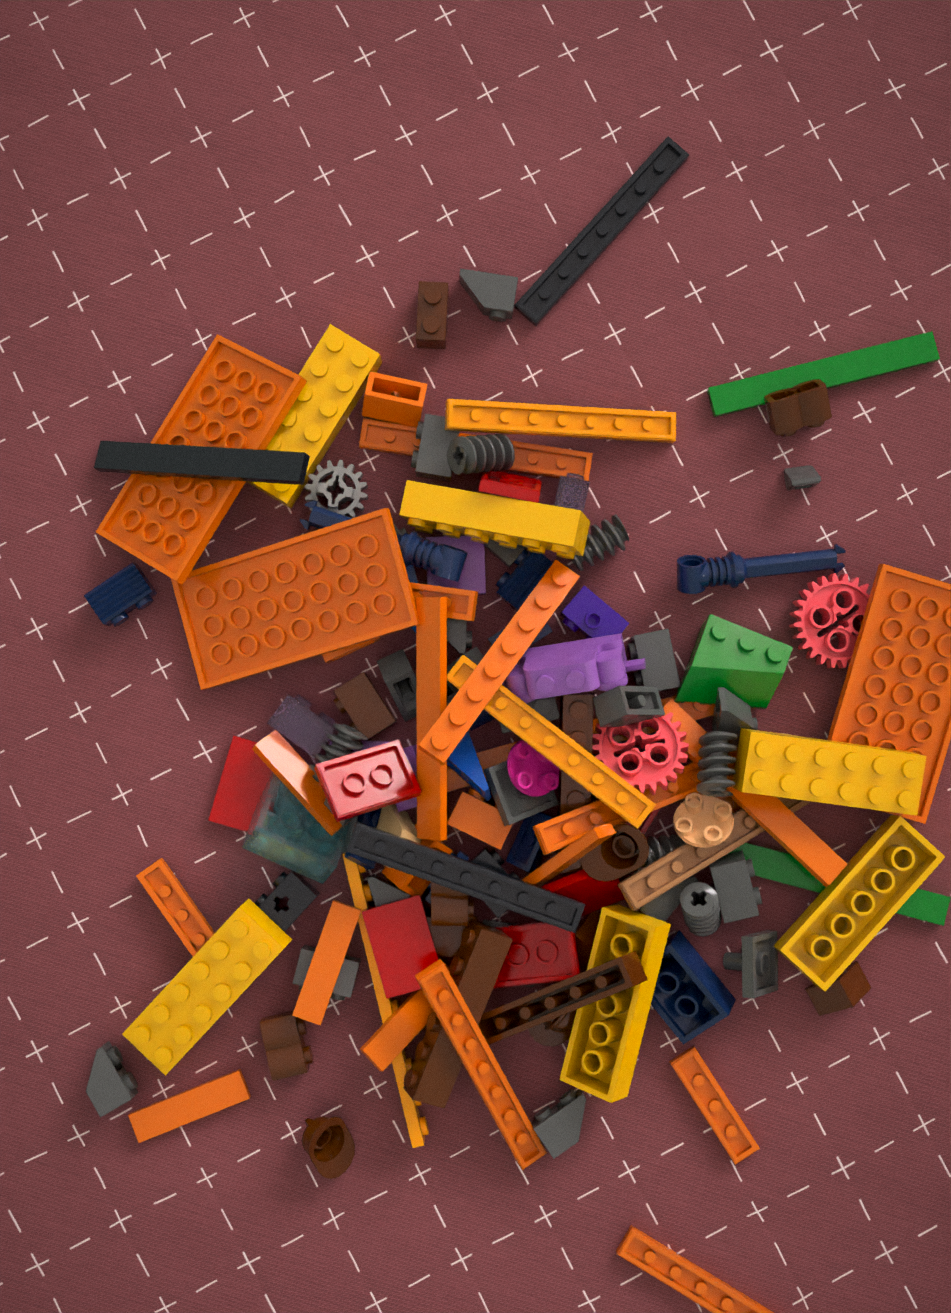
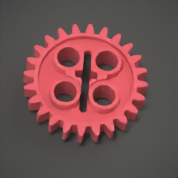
(823, 599)
(648, 772)

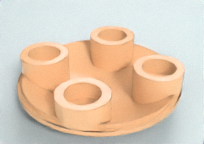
(703, 820)

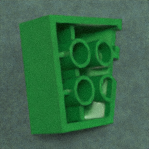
(733, 659)

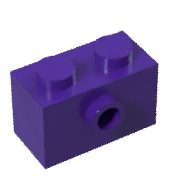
(592, 616)

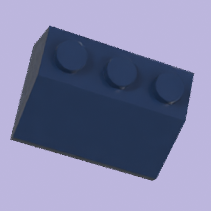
(688, 991)

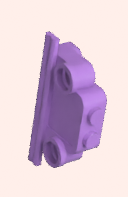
(572, 668)

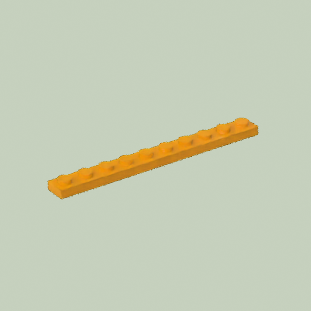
(362, 895)

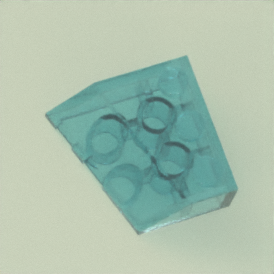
(291, 836)

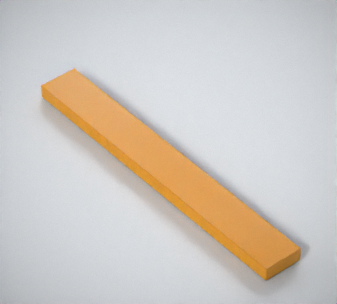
(560, 420)
(560, 749)

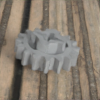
(338, 476)

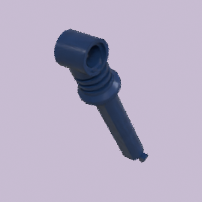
(440, 559)
(697, 573)

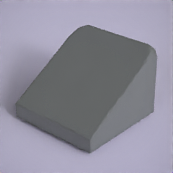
(801, 477)

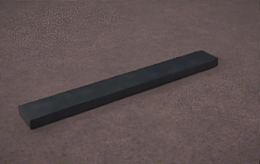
(601, 231)
(202, 462)
(465, 877)

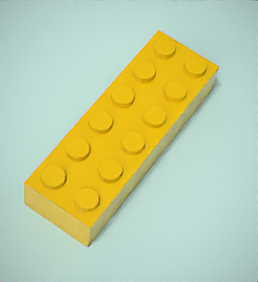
(334, 384)
(495, 518)
(829, 772)
(859, 902)
(207, 986)
(611, 1030)

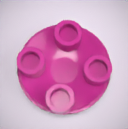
(531, 771)

